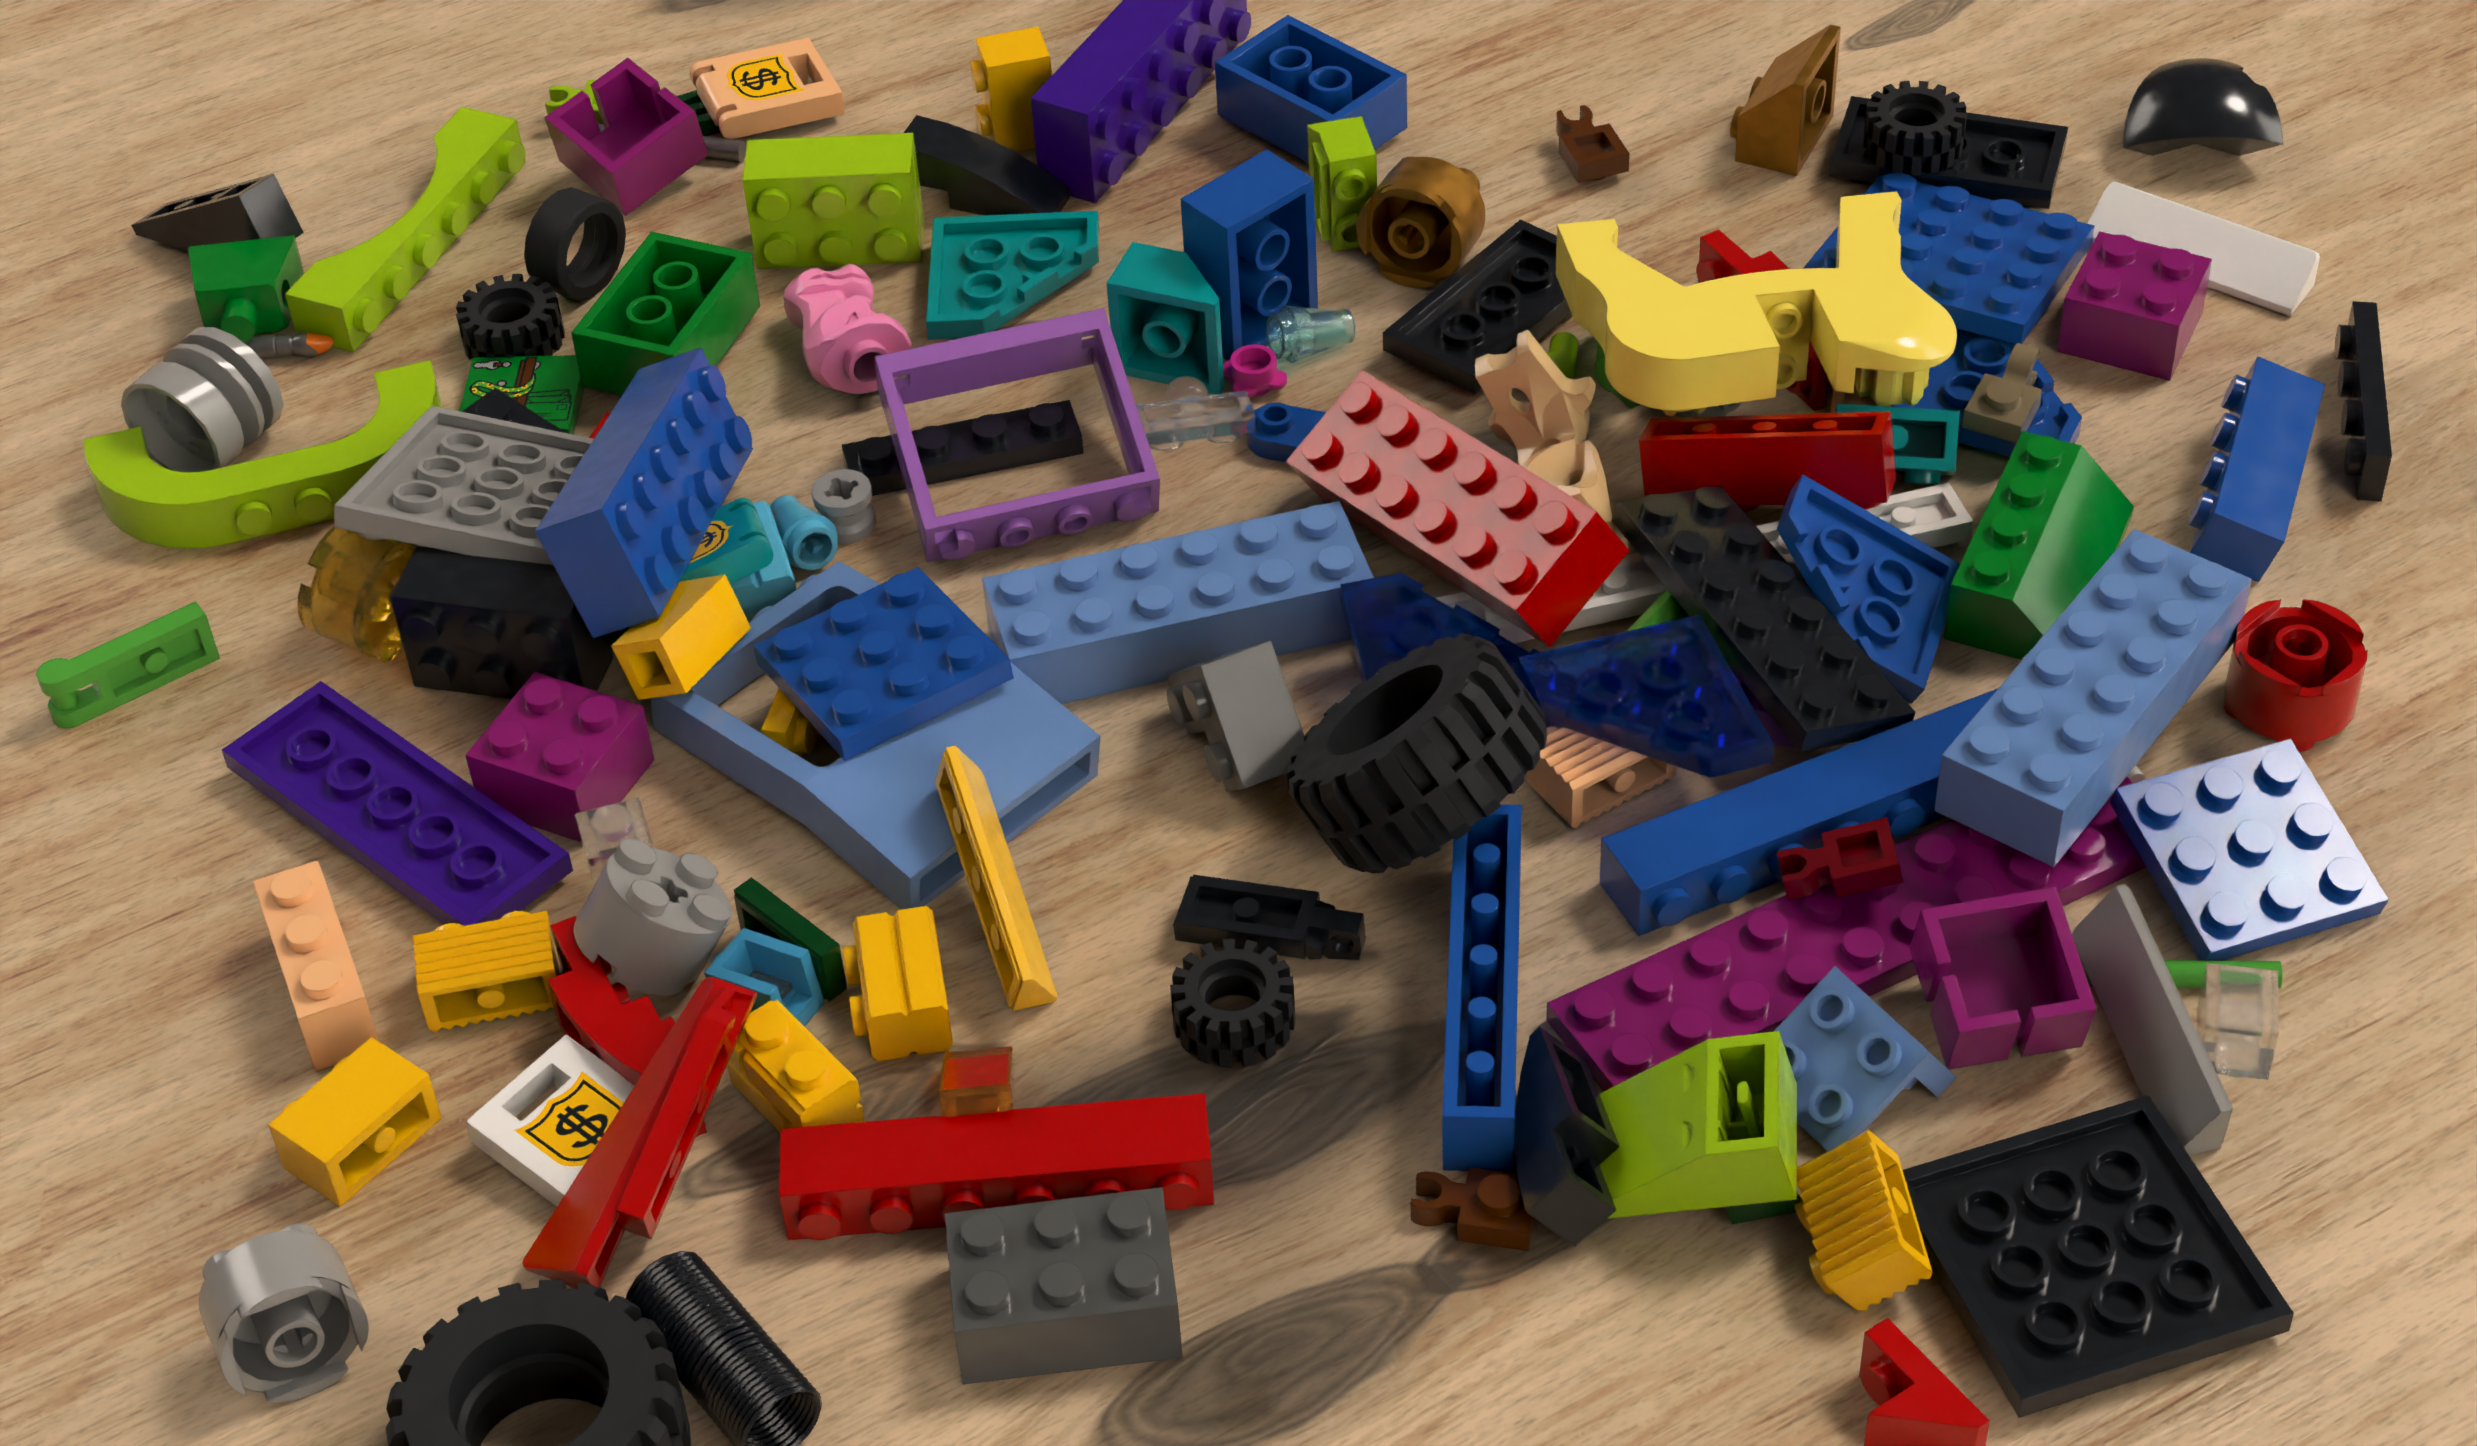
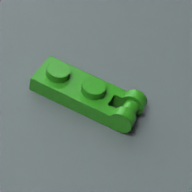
(127, 666)

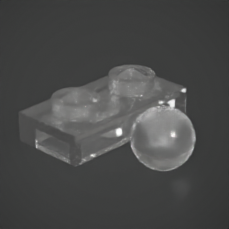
(1193, 415)

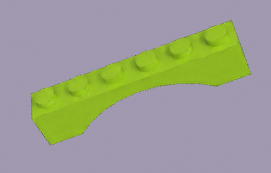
(358, 288)

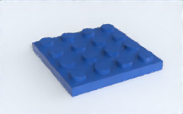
(1979, 256)

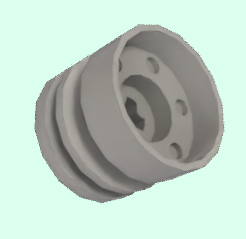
(203, 402)

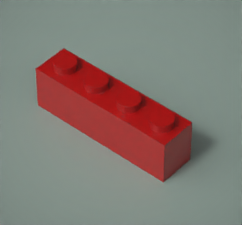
(1766, 455)

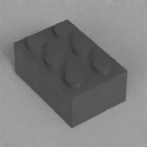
(1062, 1286)

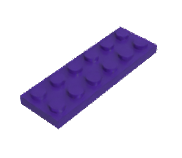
(396, 810)

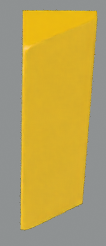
(993, 882)

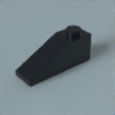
(223, 215)

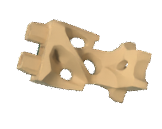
(1551, 426)

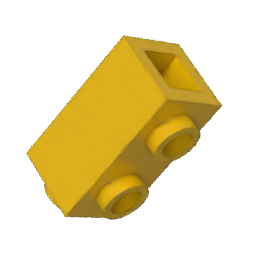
(685, 641)

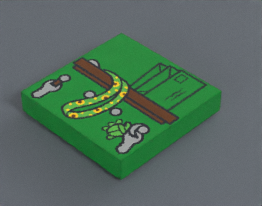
(541, 383)

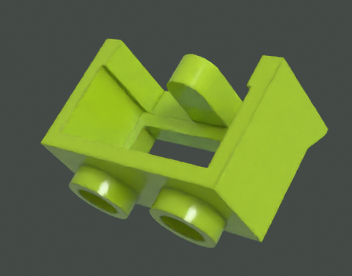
(1343, 176)

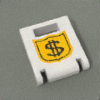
(561, 1132)

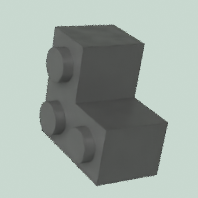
(1243, 711)

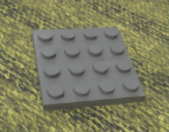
(464, 486)

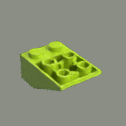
(1705, 1129)

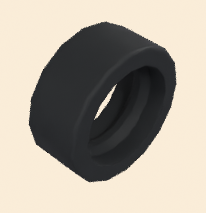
(552, 233)

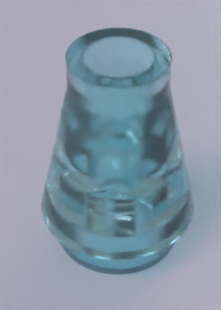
(1307, 331)

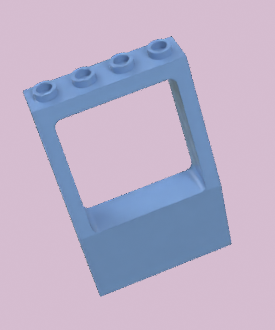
(884, 803)

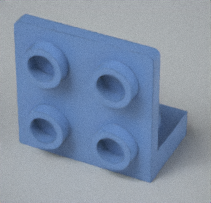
(1851, 1060)

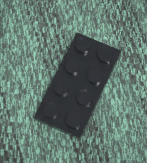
(1997, 159)
(1483, 307)

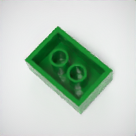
(664, 304)

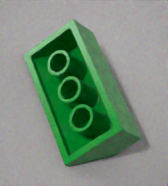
(2035, 546)

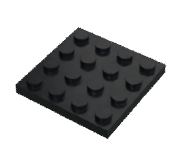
(2090, 1256)

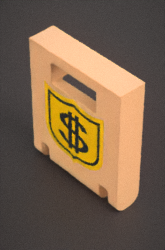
(767, 88)

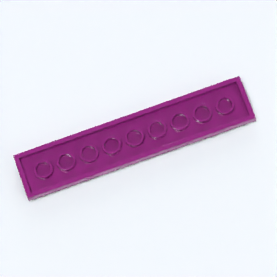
(1766, 961)

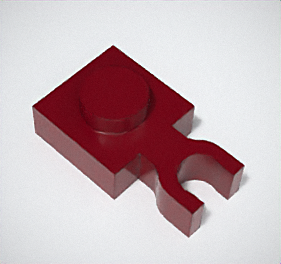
(1851, 860)

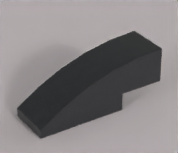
(982, 173)
(1562, 1140)

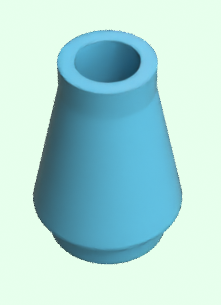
(805, 534)

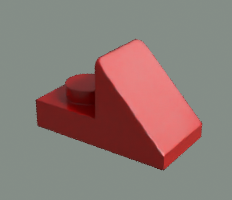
(1914, 1396)

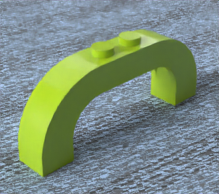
(254, 495)

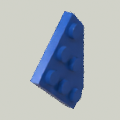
(1957, 378)
(1872, 580)

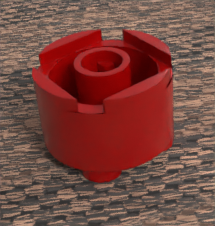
(2295, 671)

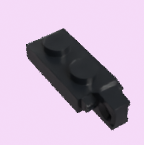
(1274, 916)

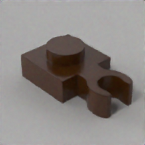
(1590, 150)
(1485, 1208)

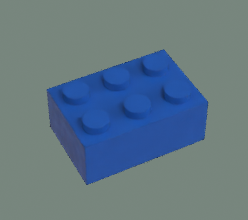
(1304, 78)
(1254, 244)

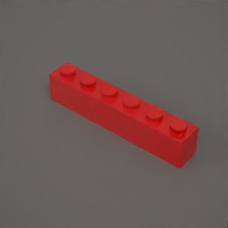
(919, 1168)

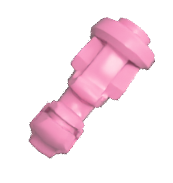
(842, 327)

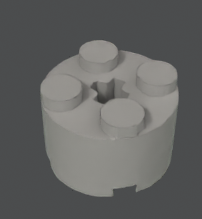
(653, 917)
(282, 1314)

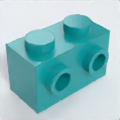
(1922, 441)

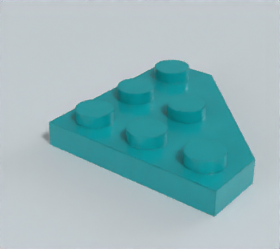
(1002, 265)

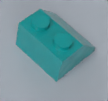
(1165, 318)

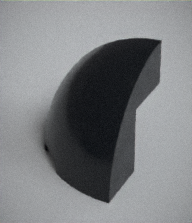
(2201, 105)

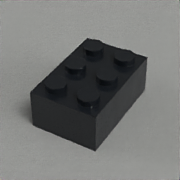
(492, 625)

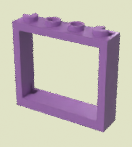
(1004, 358)

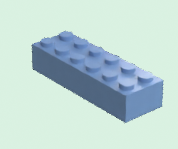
(1176, 602)
(2091, 697)

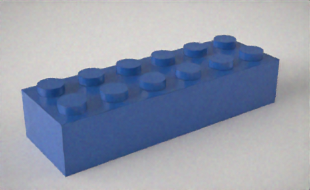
(646, 493)

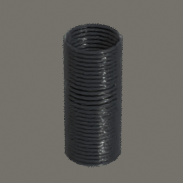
(725, 1354)

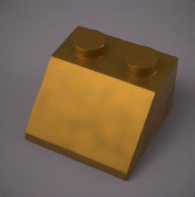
(1789, 105)

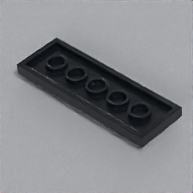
(1762, 617)

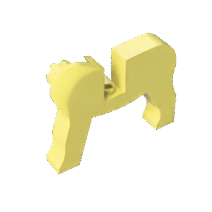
(1753, 330)

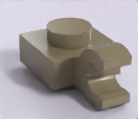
(2008, 403)

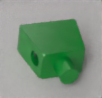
(245, 284)

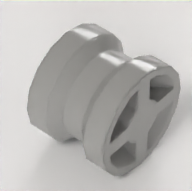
(845, 500)

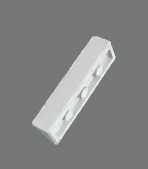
(2243, 259)

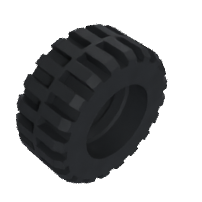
(1417, 754)
(534, 1350)

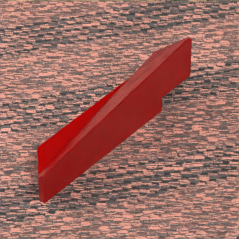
(646, 1143)

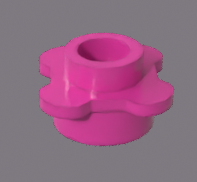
(1254, 370)

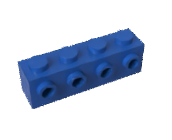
(2256, 468)

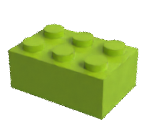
(834, 200)

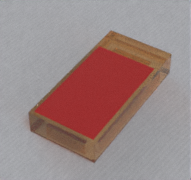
(977, 1081)

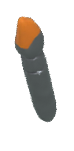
(302, 344)

